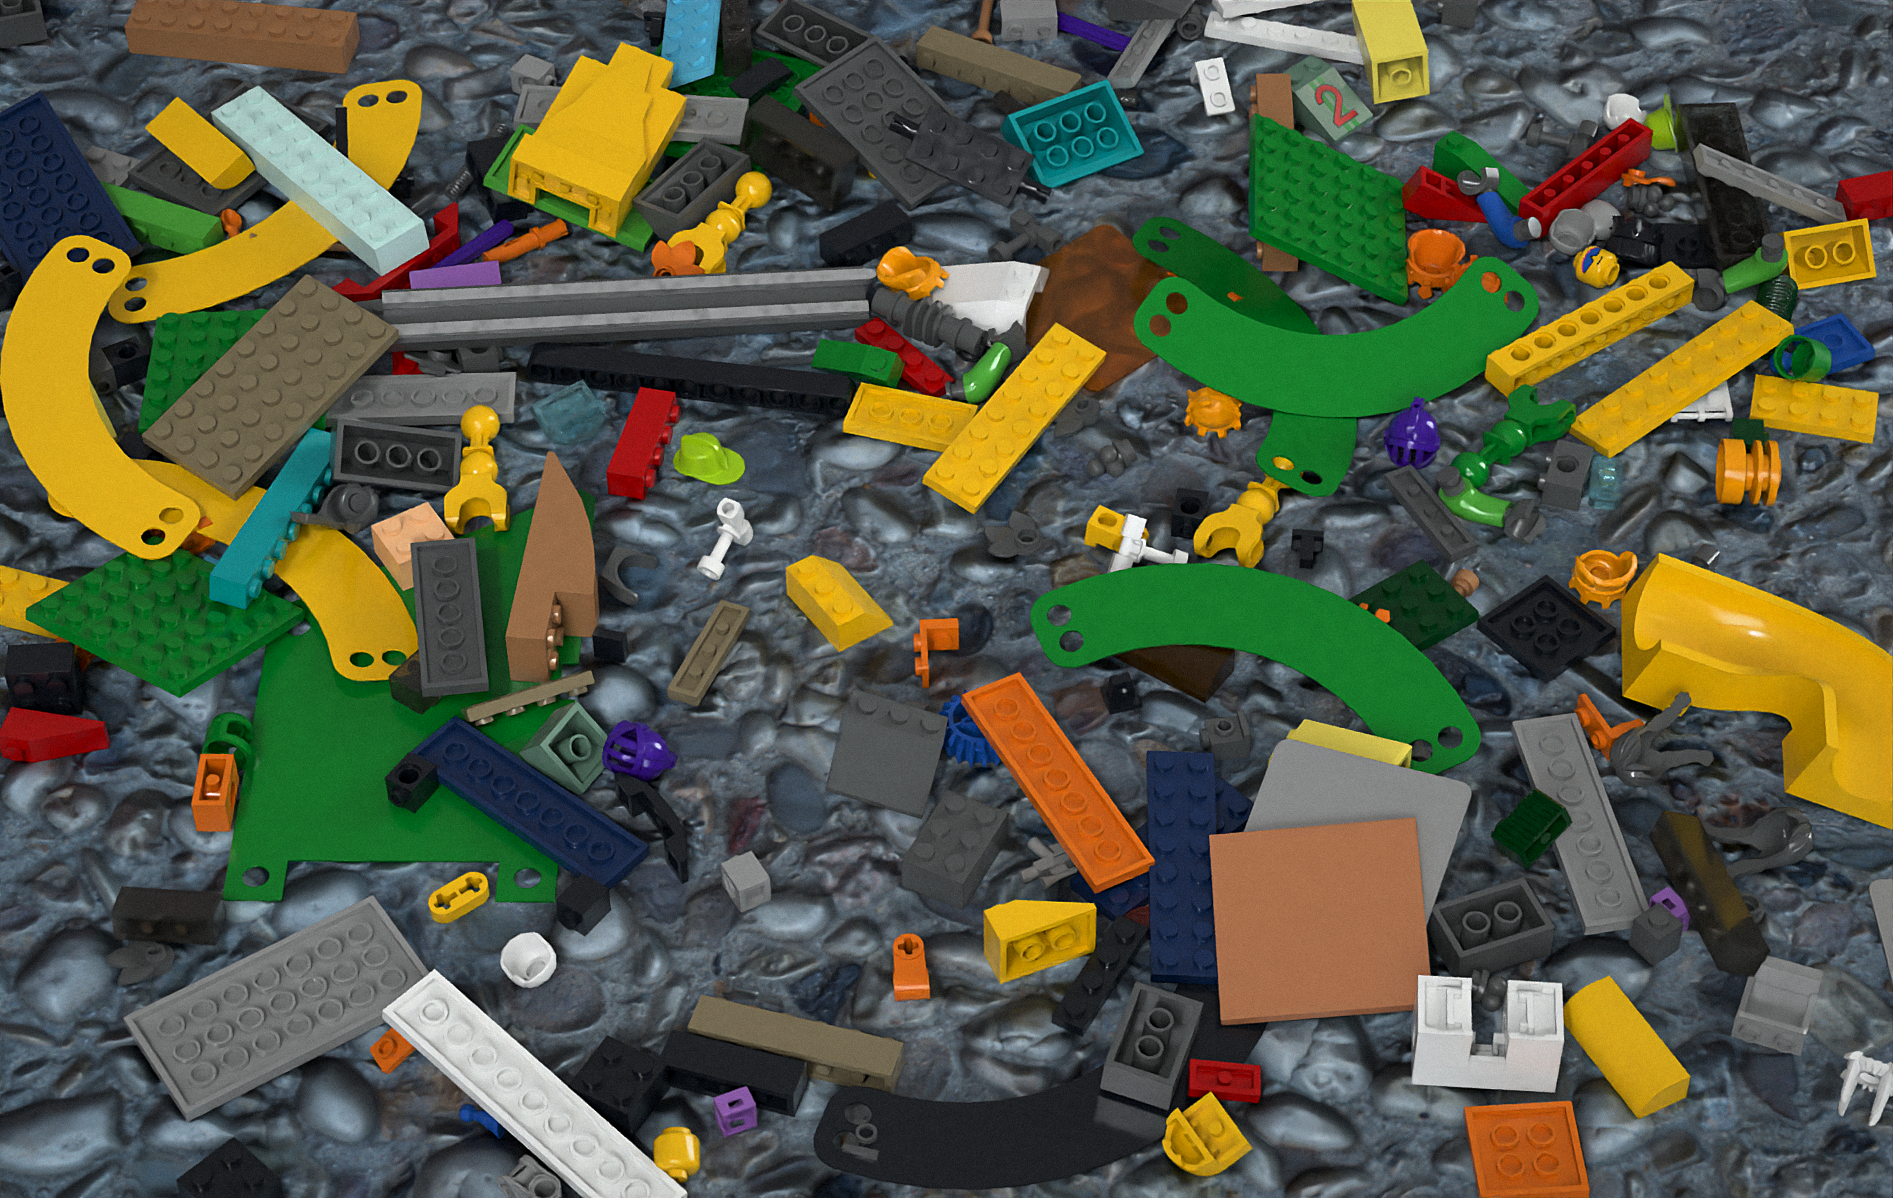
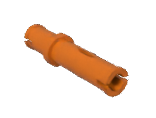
(534, 239)

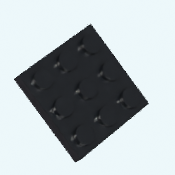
(1546, 629)

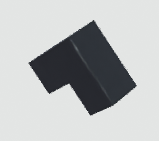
(10, 285)

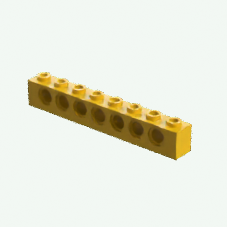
(1589, 328)

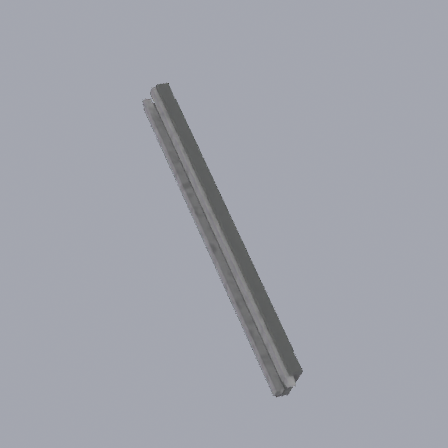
(627, 308)

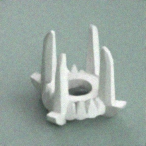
(1856, 1072)

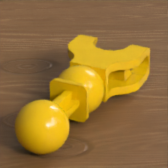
(725, 223)
(477, 490)
(1243, 522)

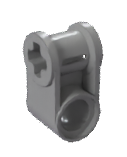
(529, 1181)

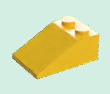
(1036, 935)

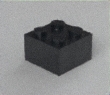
(45, 678)
(622, 1085)
(230, 1173)

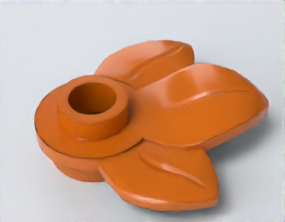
(1636, 176)
(675, 261)

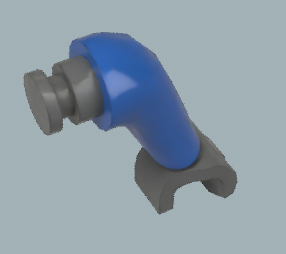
(1507, 228)

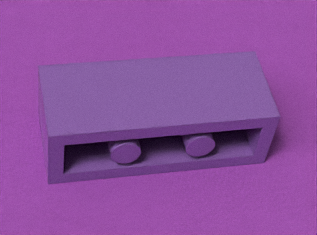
(461, 275)

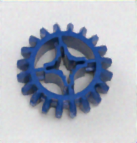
(964, 737)

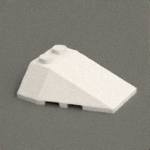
(991, 292)

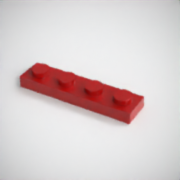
(918, 368)

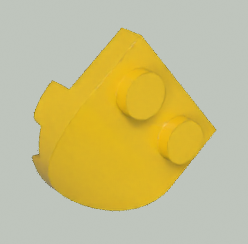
(1204, 1138)

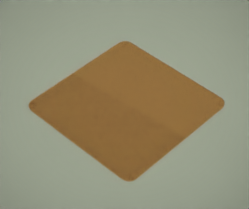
(1095, 294)

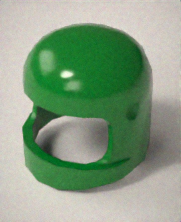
(1809, 360)
(229, 731)

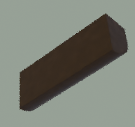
(1188, 668)

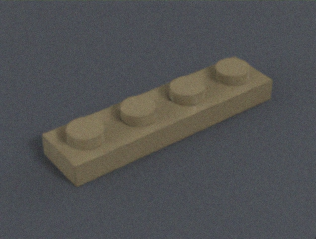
(708, 653)
(514, 702)

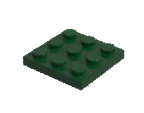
(1420, 605)

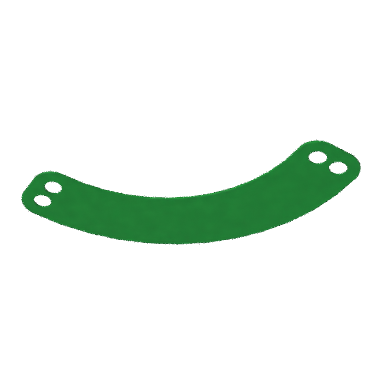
(1340, 373)
(1306, 441)
(1273, 617)

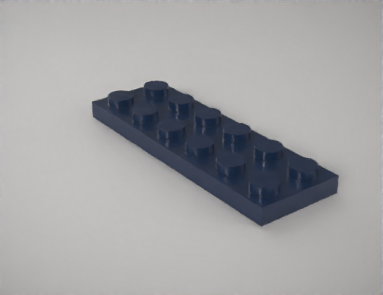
(1231, 817)

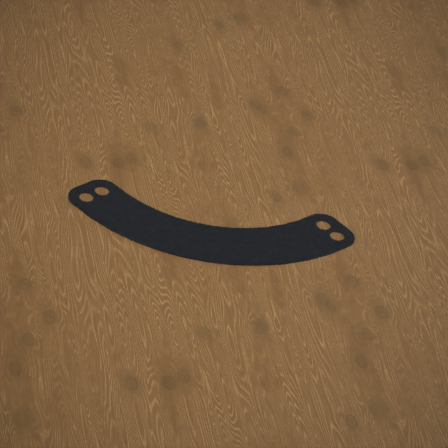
(1023, 1136)

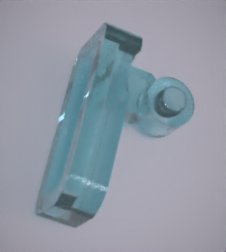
(1605, 483)

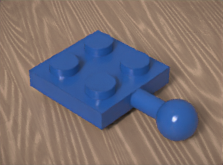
(1842, 339)

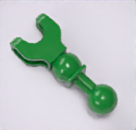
(1522, 426)

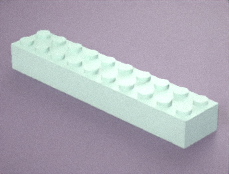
(322, 181)

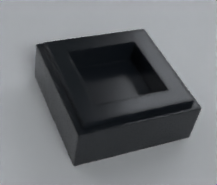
(610, 645)

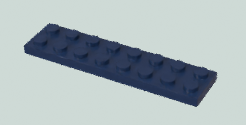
(531, 804)
(1180, 881)

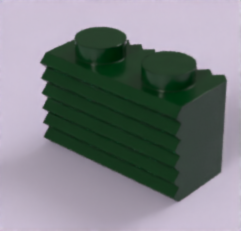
(1530, 828)

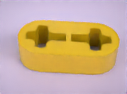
(458, 897)

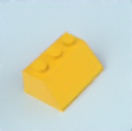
(1829, 254)
(834, 601)

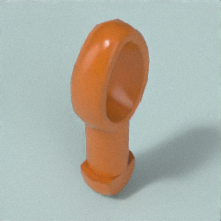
(231, 222)

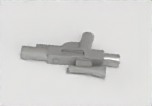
(1051, 867)

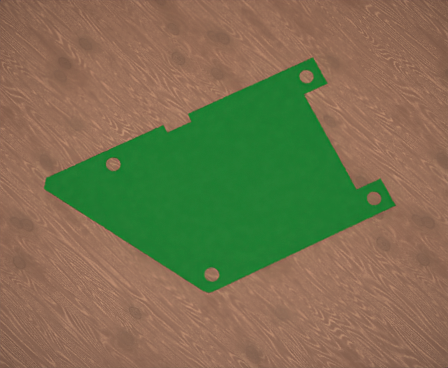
(332, 741)

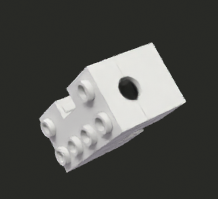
(1521, 1056)

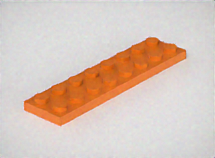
(1057, 782)

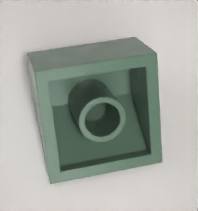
(568, 748)

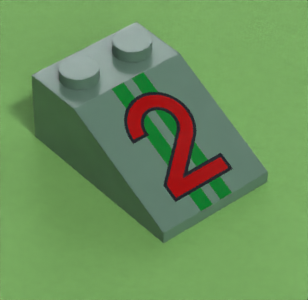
(1325, 101)

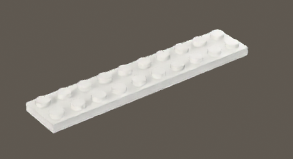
(524, 1094)

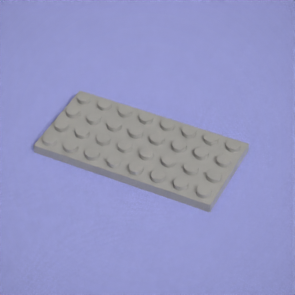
(276, 1007)

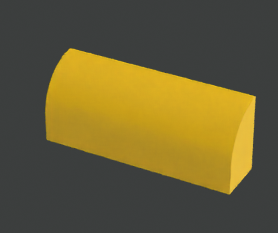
(200, 145)
(1625, 1048)

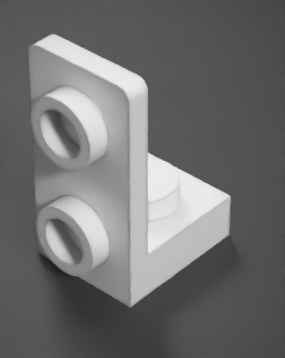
(1213, 86)

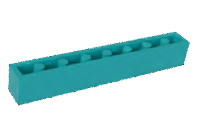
(270, 526)

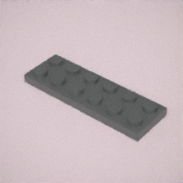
(449, 617)

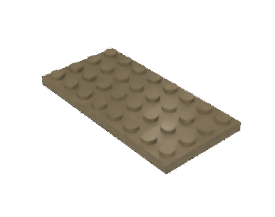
(270, 387)

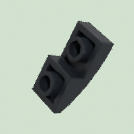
(758, 79)

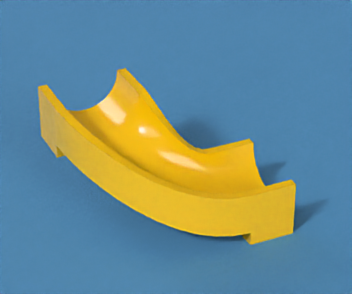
(1769, 655)

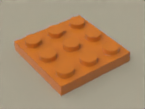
(1526, 1151)

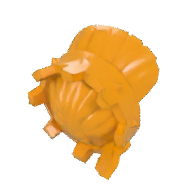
(912, 274)
(1212, 412)
(1602, 576)

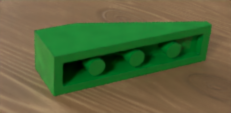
(1458, 153)

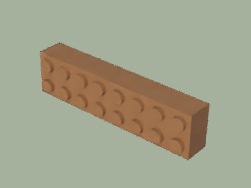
(244, 33)
(1274, 100)

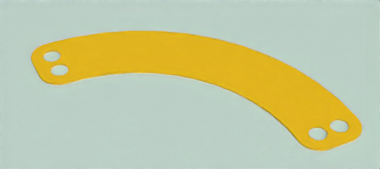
(289, 238)
(55, 414)
(324, 568)

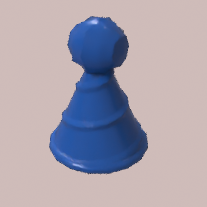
(469, 1113)

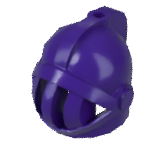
(1412, 430)
(642, 752)

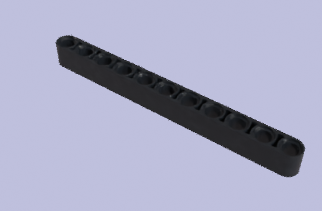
(692, 378)

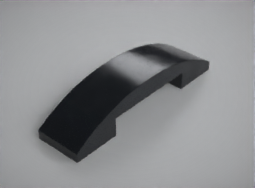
(641, 798)

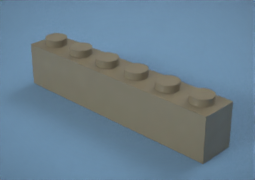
(993, 67)
(830, 1051)

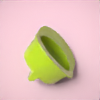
(1663, 127)
(707, 460)

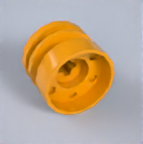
(1751, 472)

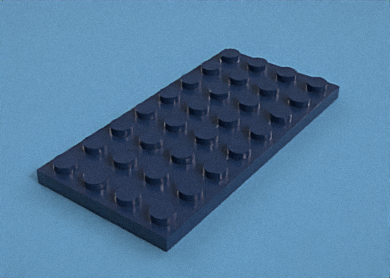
(50, 191)

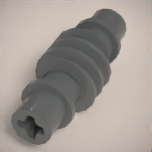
(929, 321)

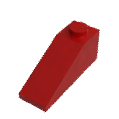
(1439, 198)
(47, 736)

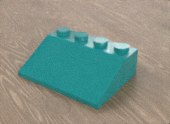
(1073, 135)

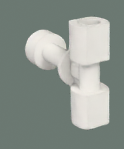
(734, 529)
(1135, 548)

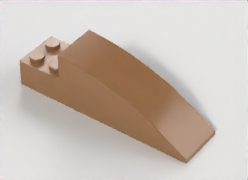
(555, 582)

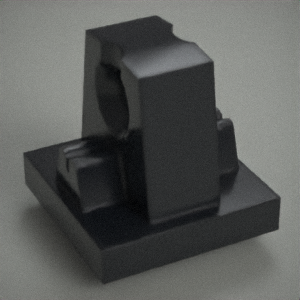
(655, 25)
(1307, 542)
(1120, 694)

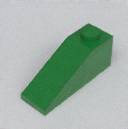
(859, 362)

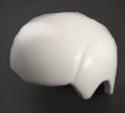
(1621, 108)
(528, 960)

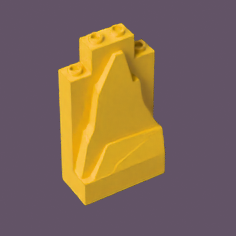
(601, 136)

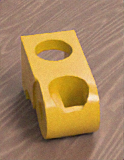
(1105, 529)

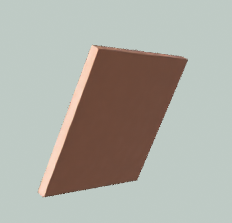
(1318, 921)

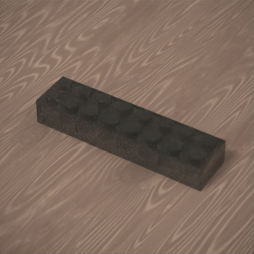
(1727, 216)

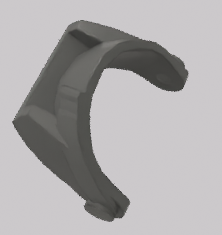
(621, 559)

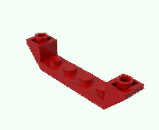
(446, 241)

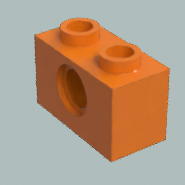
(215, 792)

